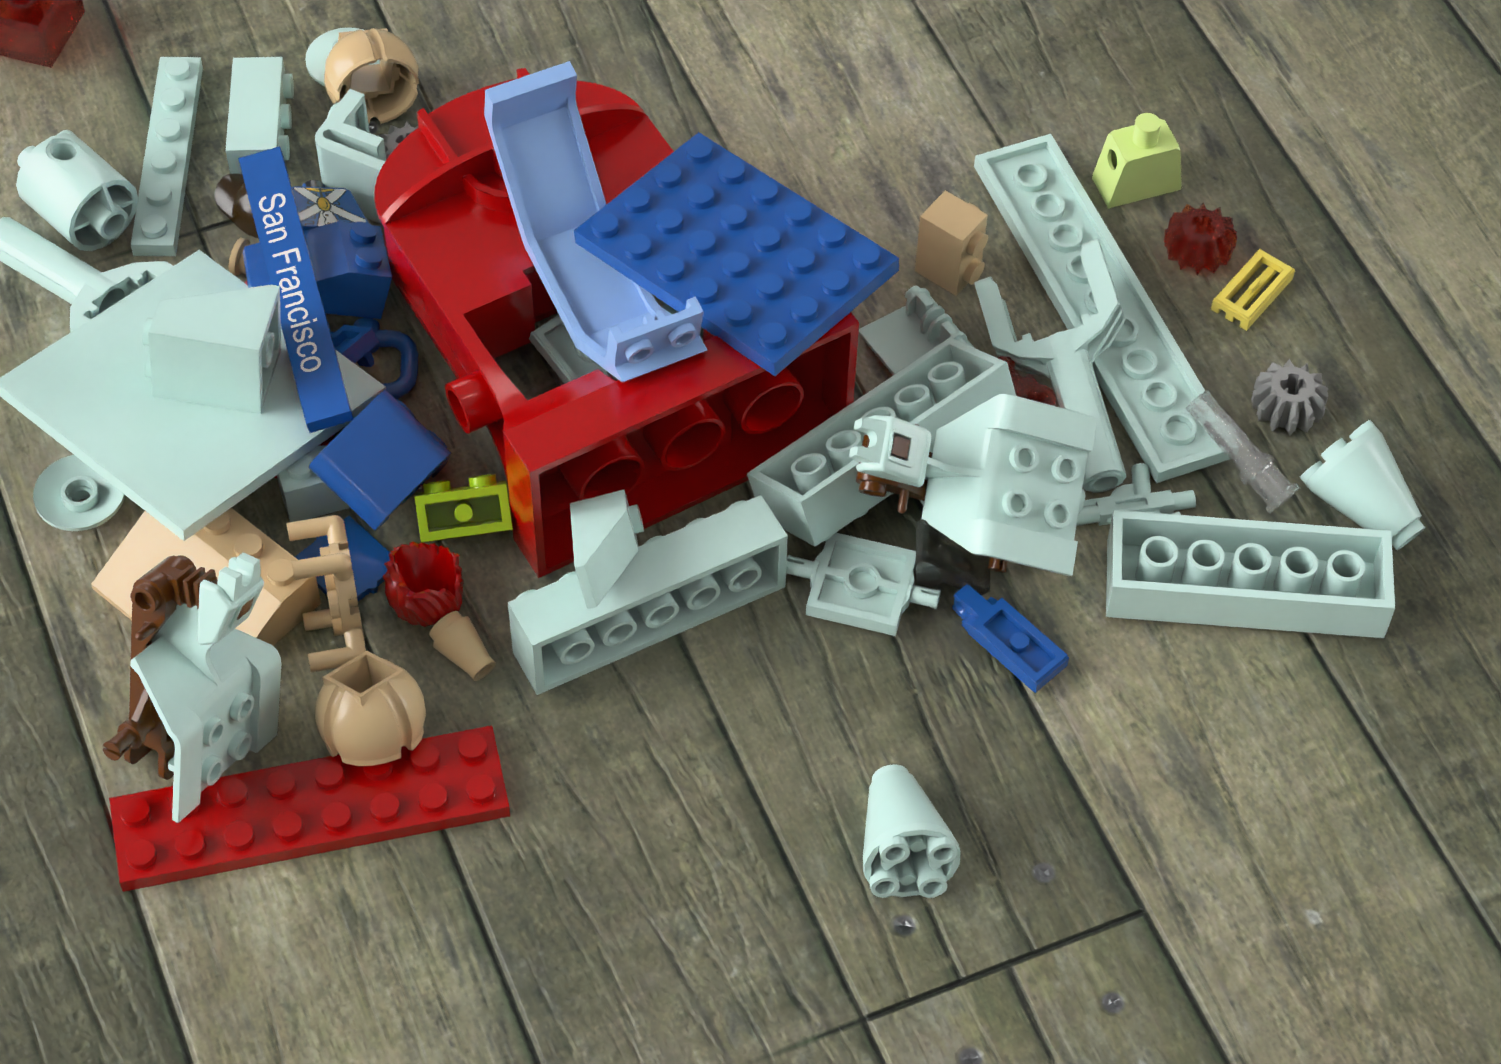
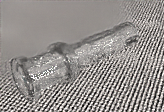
(1255, 467)

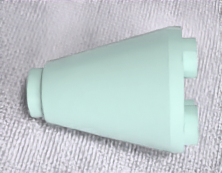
(1366, 485)
(906, 839)

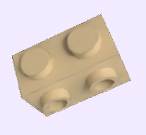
(951, 243)

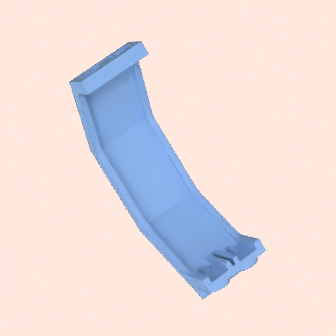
(552, 194)

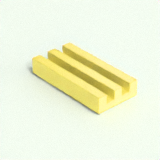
(1237, 309)

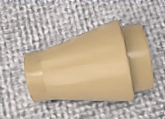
(461, 644)

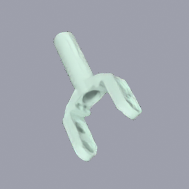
(68, 276)
(1069, 359)

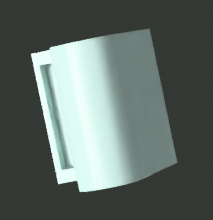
(350, 153)

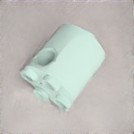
(76, 191)

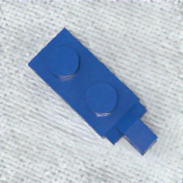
(1010, 638)

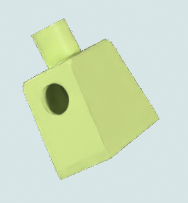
(1138, 162)

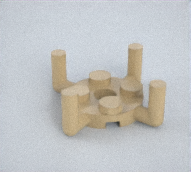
(340, 586)

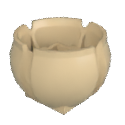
(387, 86)
(369, 711)

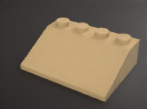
(229, 535)

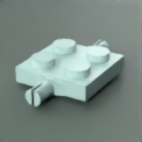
(862, 583)

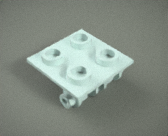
(910, 331)

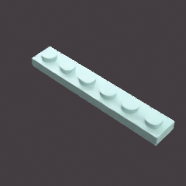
(167, 157)

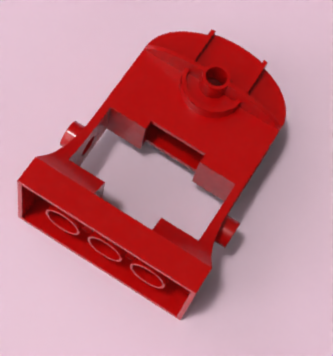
(478, 296)

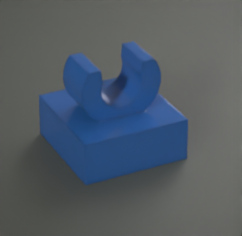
(355, 344)

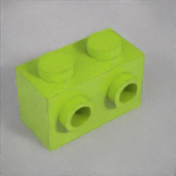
(462, 510)

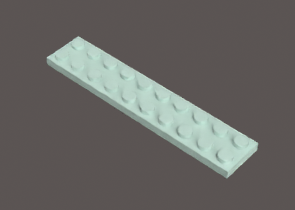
(1143, 366)

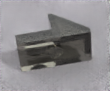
(946, 561)

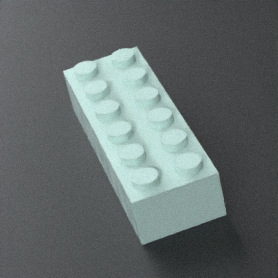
(814, 480)
(1250, 574)
(662, 592)

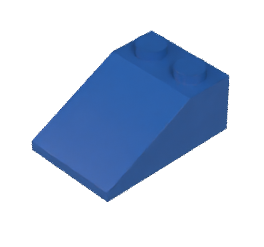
(348, 267)

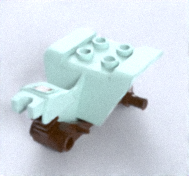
(997, 478)
(195, 680)

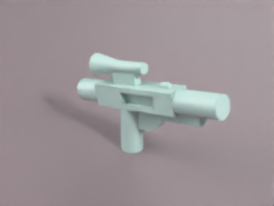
(1135, 498)

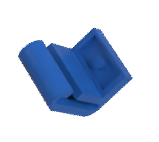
(380, 459)

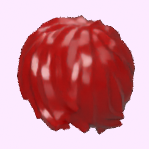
(423, 582)

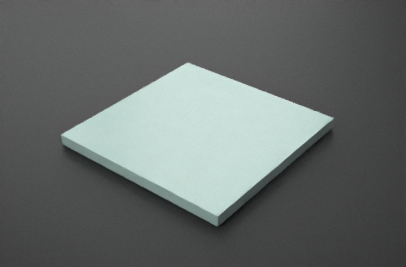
(166, 454)

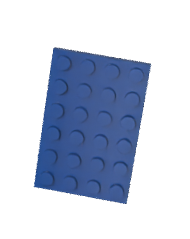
(746, 246)

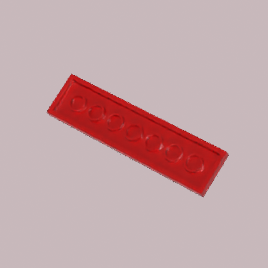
(309, 810)

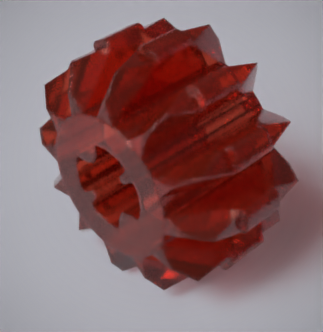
(1200, 238)

